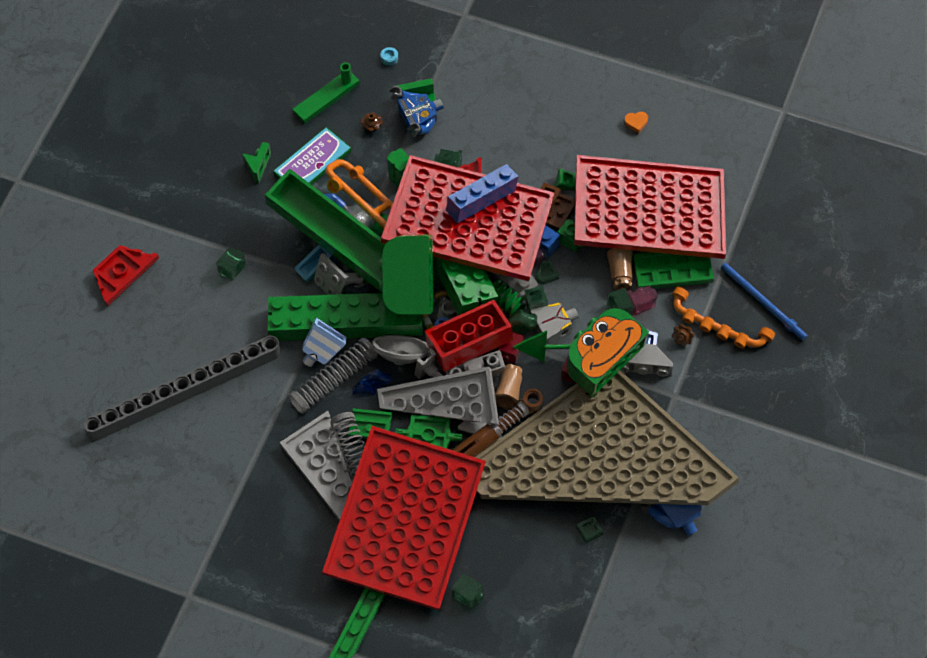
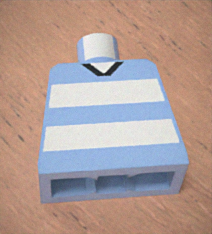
(322, 343)

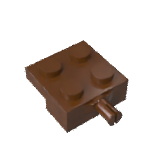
(561, 207)

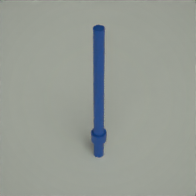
(790, 324)

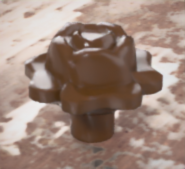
(372, 121)
(682, 335)

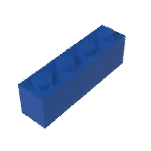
(481, 193)

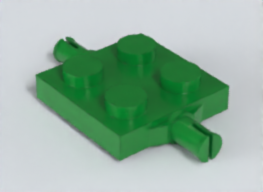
(430, 430)

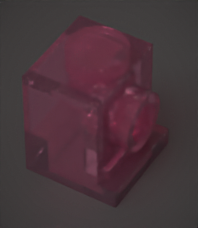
(643, 299)

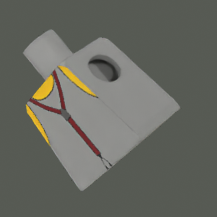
(555, 321)

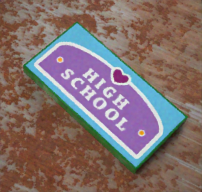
(314, 156)

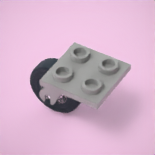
(336, 282)

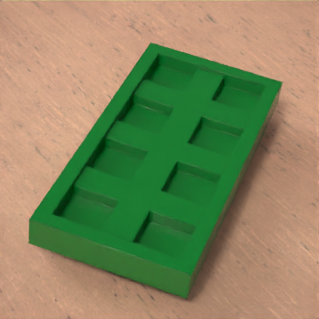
(671, 270)

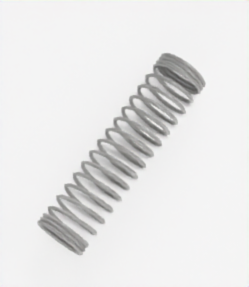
(298, 401)
(342, 425)

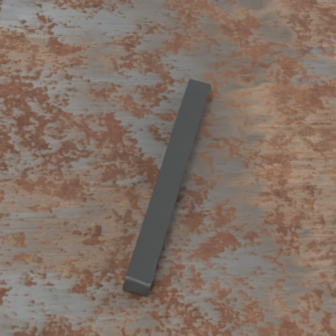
(179, 395)

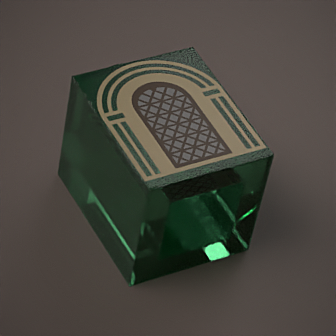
(535, 298)

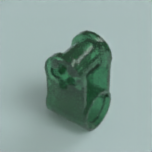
(522, 322)

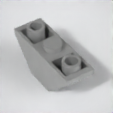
(492, 360)
(649, 361)

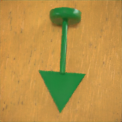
(537, 346)

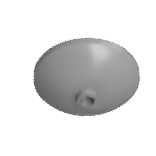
(400, 348)

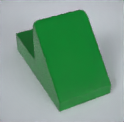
(257, 163)

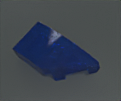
(371, 381)

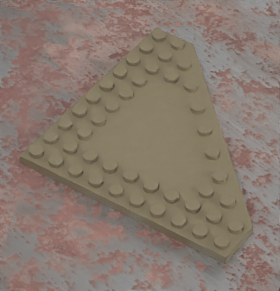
(603, 451)

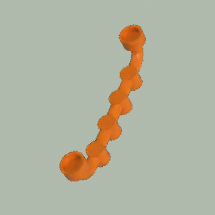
(724, 331)

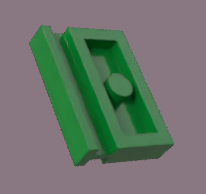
(369, 418)

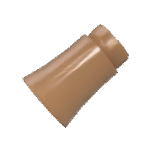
(620, 268)
(509, 387)

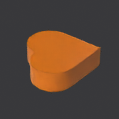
(636, 121)

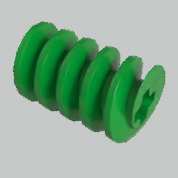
(507, 300)

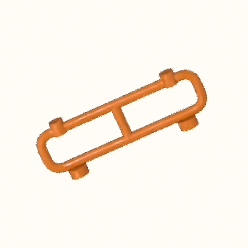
(335, 185)

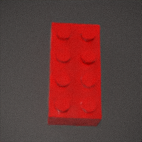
(469, 335)

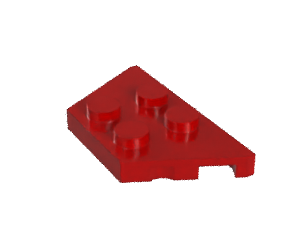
(121, 270)

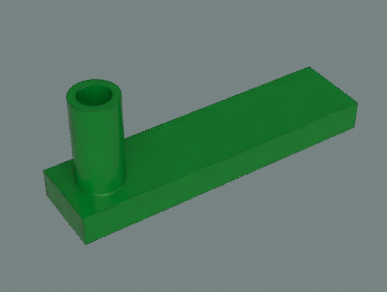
(327, 95)

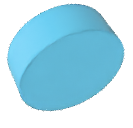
(389, 56)

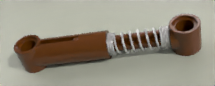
(490, 433)

